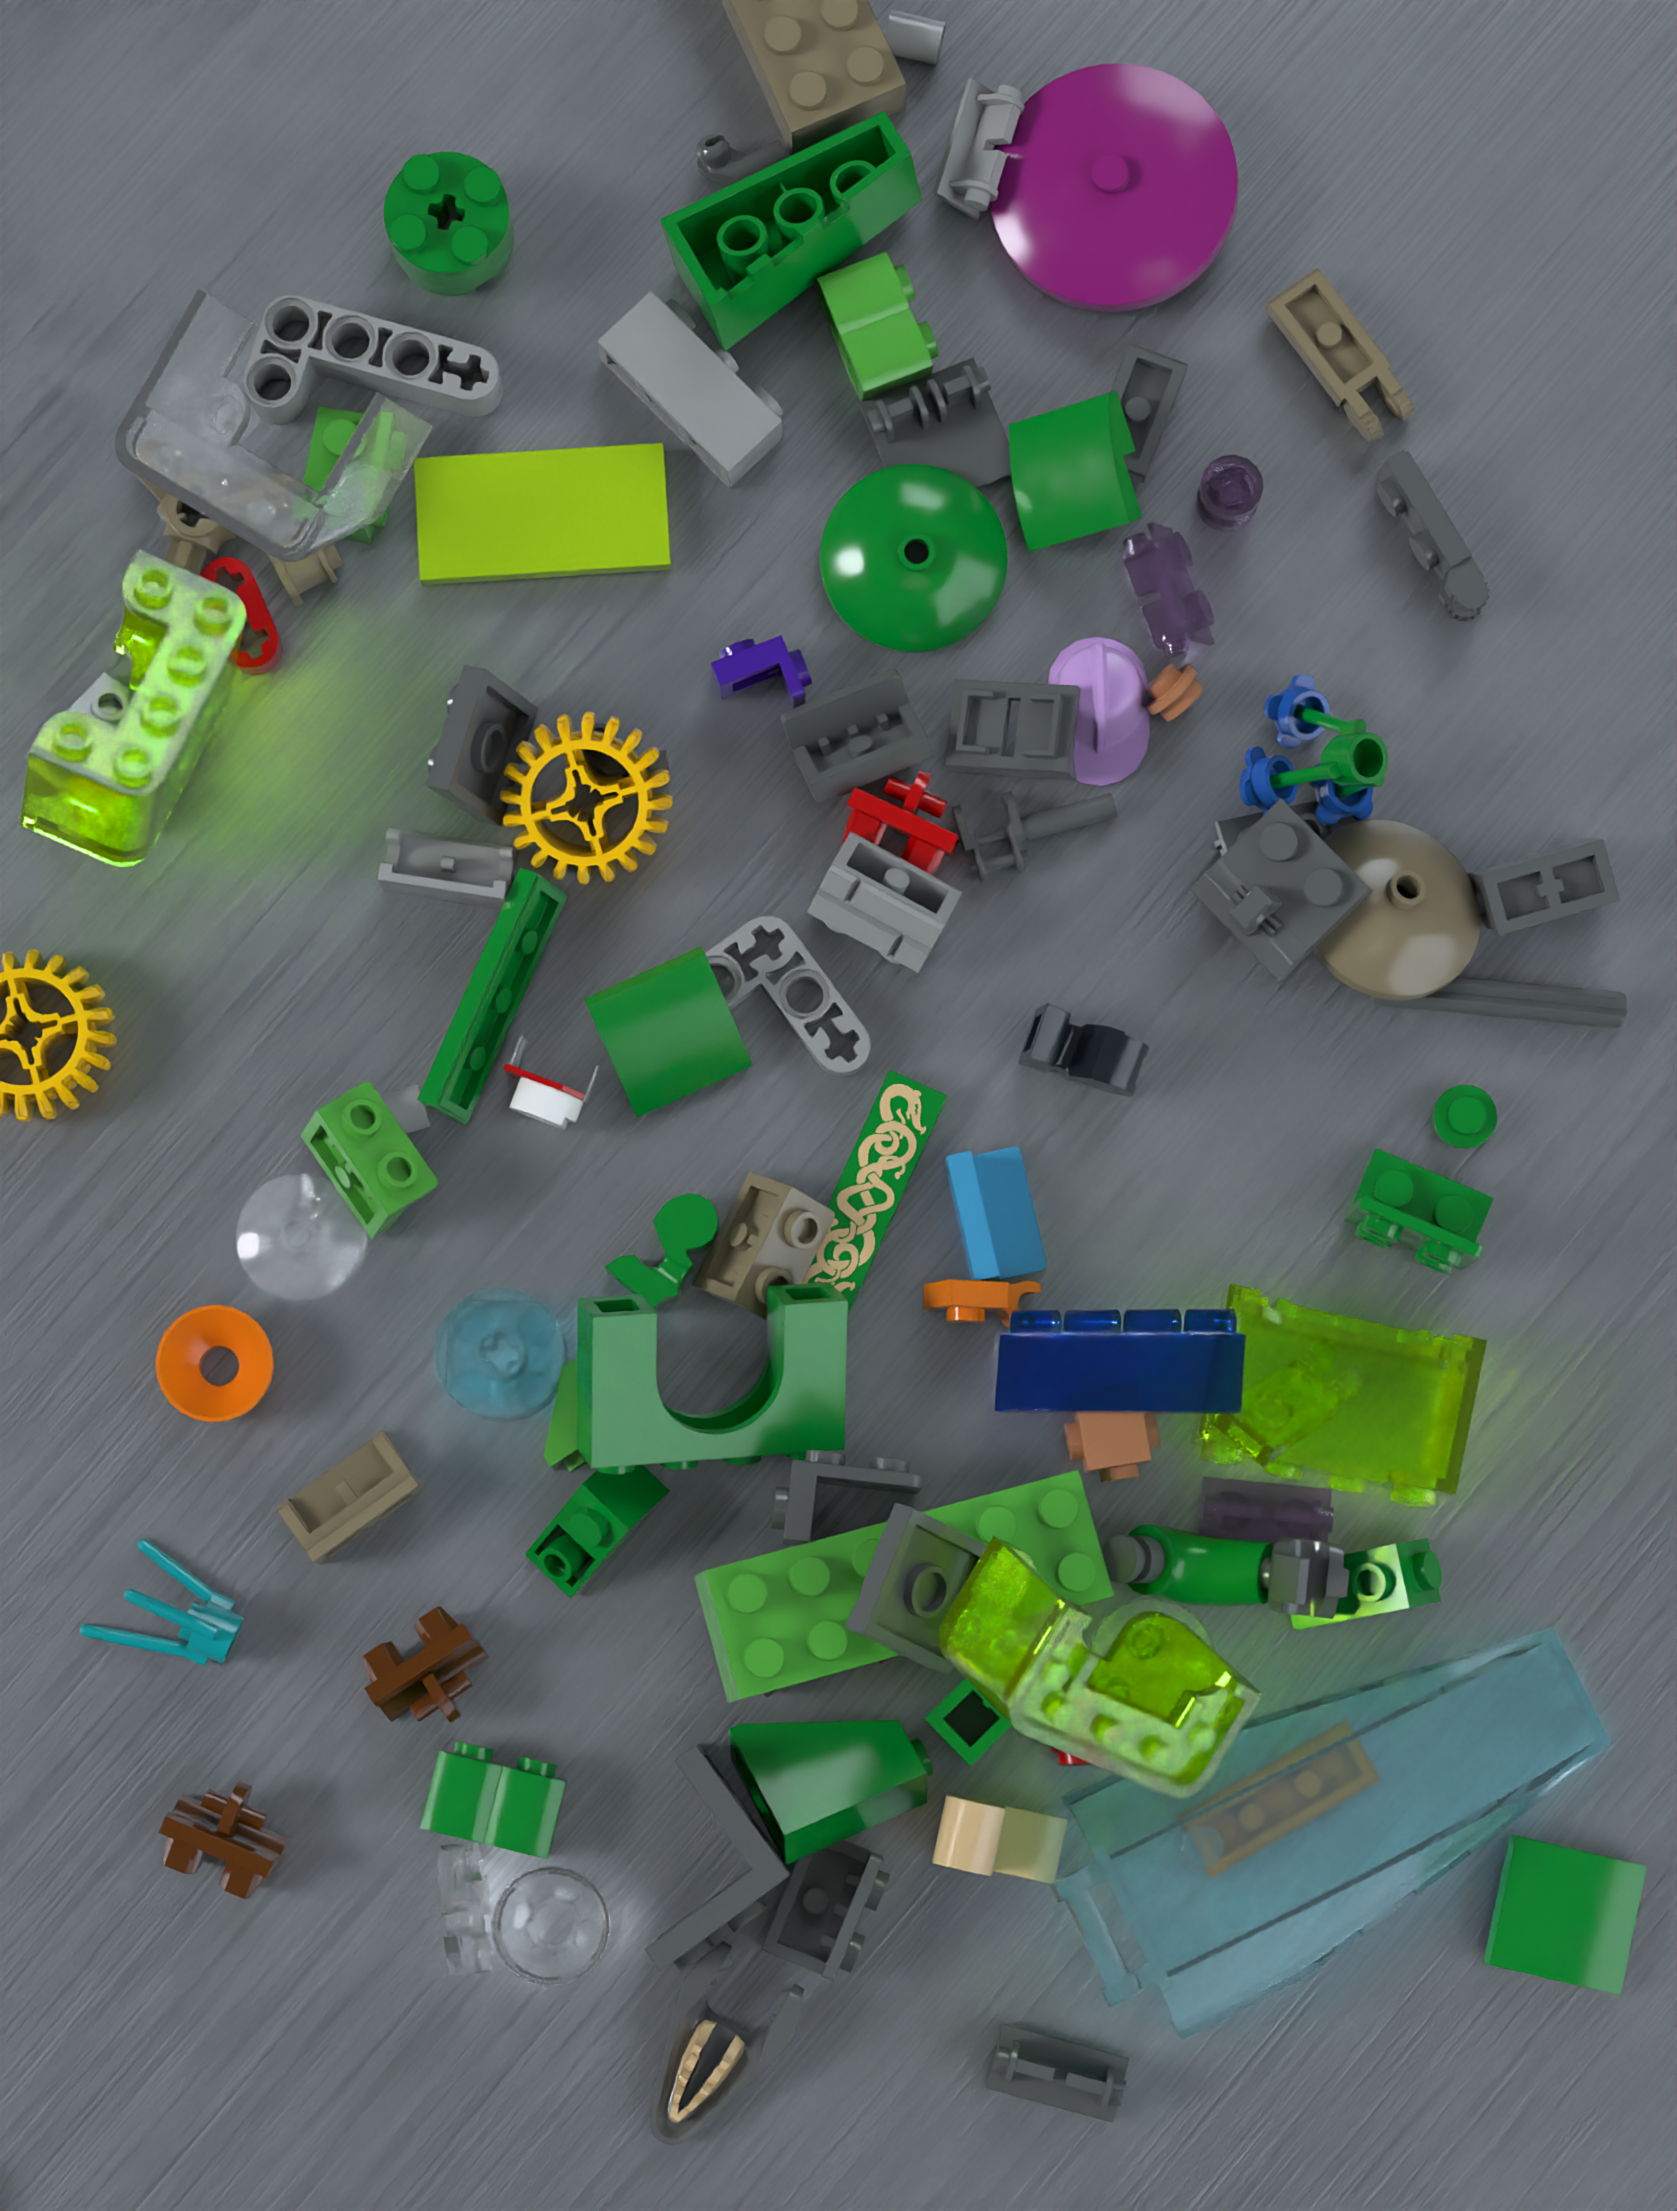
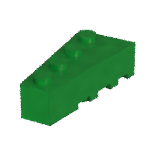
(788, 224)

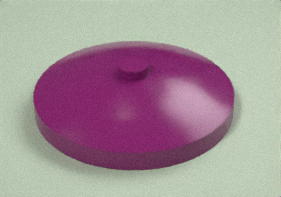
(1116, 188)

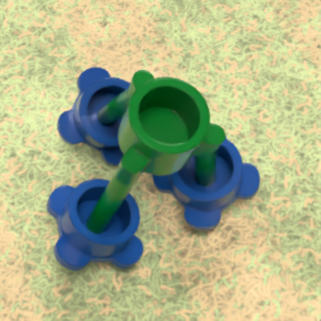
(1348, 765)

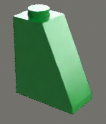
(828, 1778)

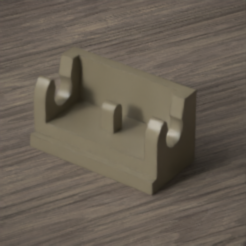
(350, 1498)

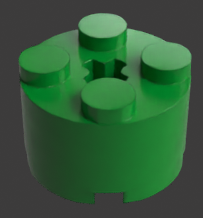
(429, 194)

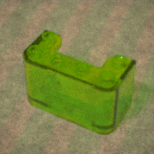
(115, 785)
(1399, 1429)
(1148, 1710)

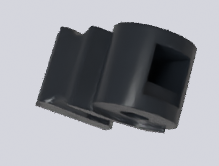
(1085, 1054)

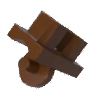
(429, 1677)
(225, 1830)

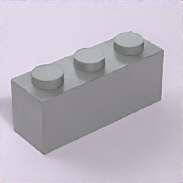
(692, 387)

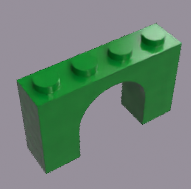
(787, 1411)

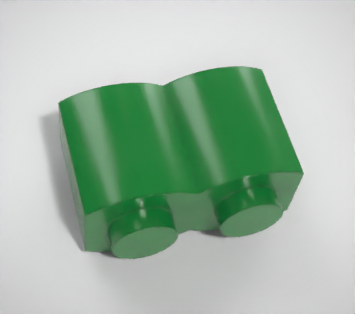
(494, 1801)

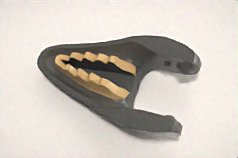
(709, 2057)

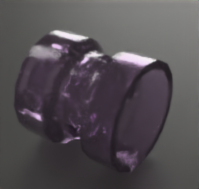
(1235, 481)

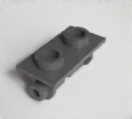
(1058, 2073)

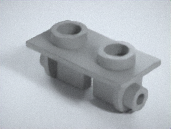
(971, 161)

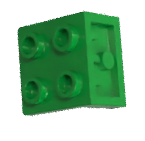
(1419, 1212)

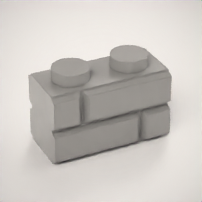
(884, 902)

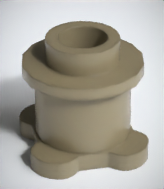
(307, 572)

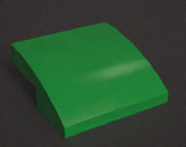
(1072, 471)
(668, 1031)
(1565, 1914)

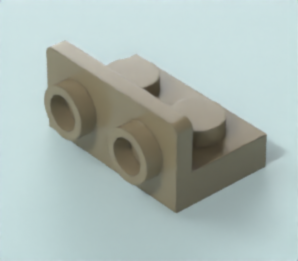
(763, 1243)

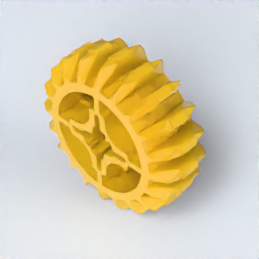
(601, 850)
(55, 1031)

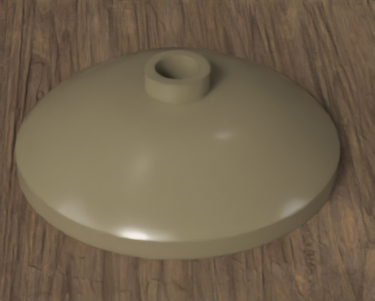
(1397, 943)

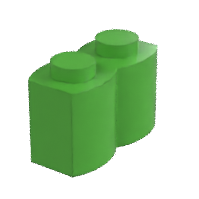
(875, 326)

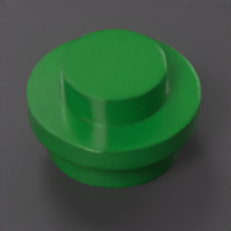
(1464, 1116)

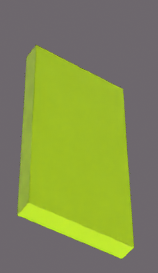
(542, 514)

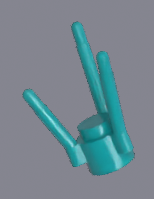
(207, 1628)

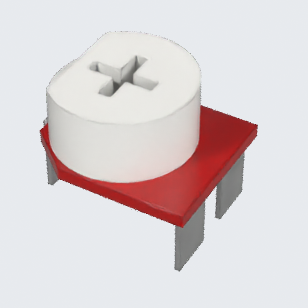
(542, 1097)

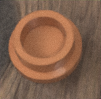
(1173, 691)

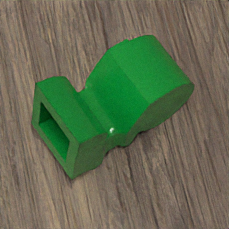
(684, 1228)

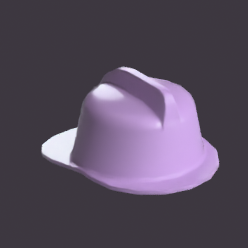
(1111, 709)

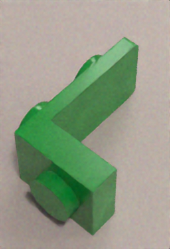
(1384, 1582)

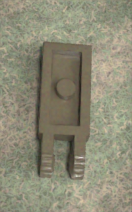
(1338, 351)

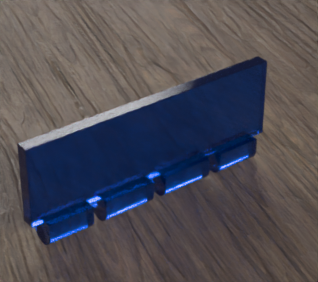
(1111, 1372)

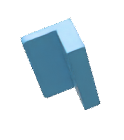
(995, 1214)

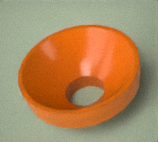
(187, 1344)

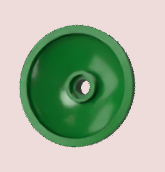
(903, 602)

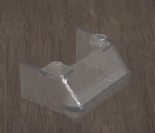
(188, 432)

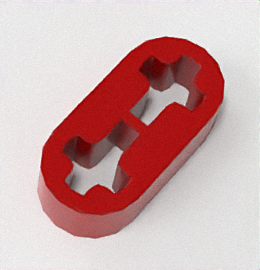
(256, 613)

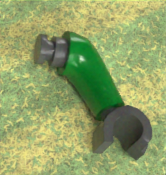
(1217, 1571)

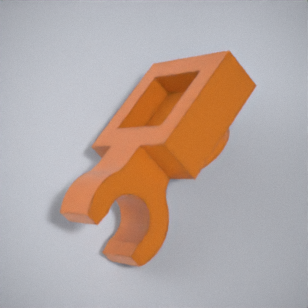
(970, 1299)

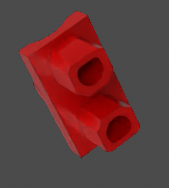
(926, 841)

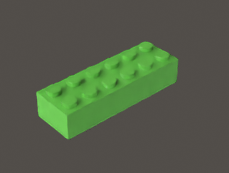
(787, 1610)

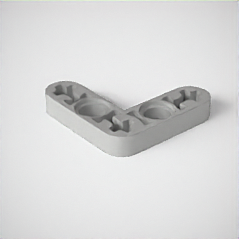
(778, 976)

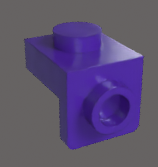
(750, 665)

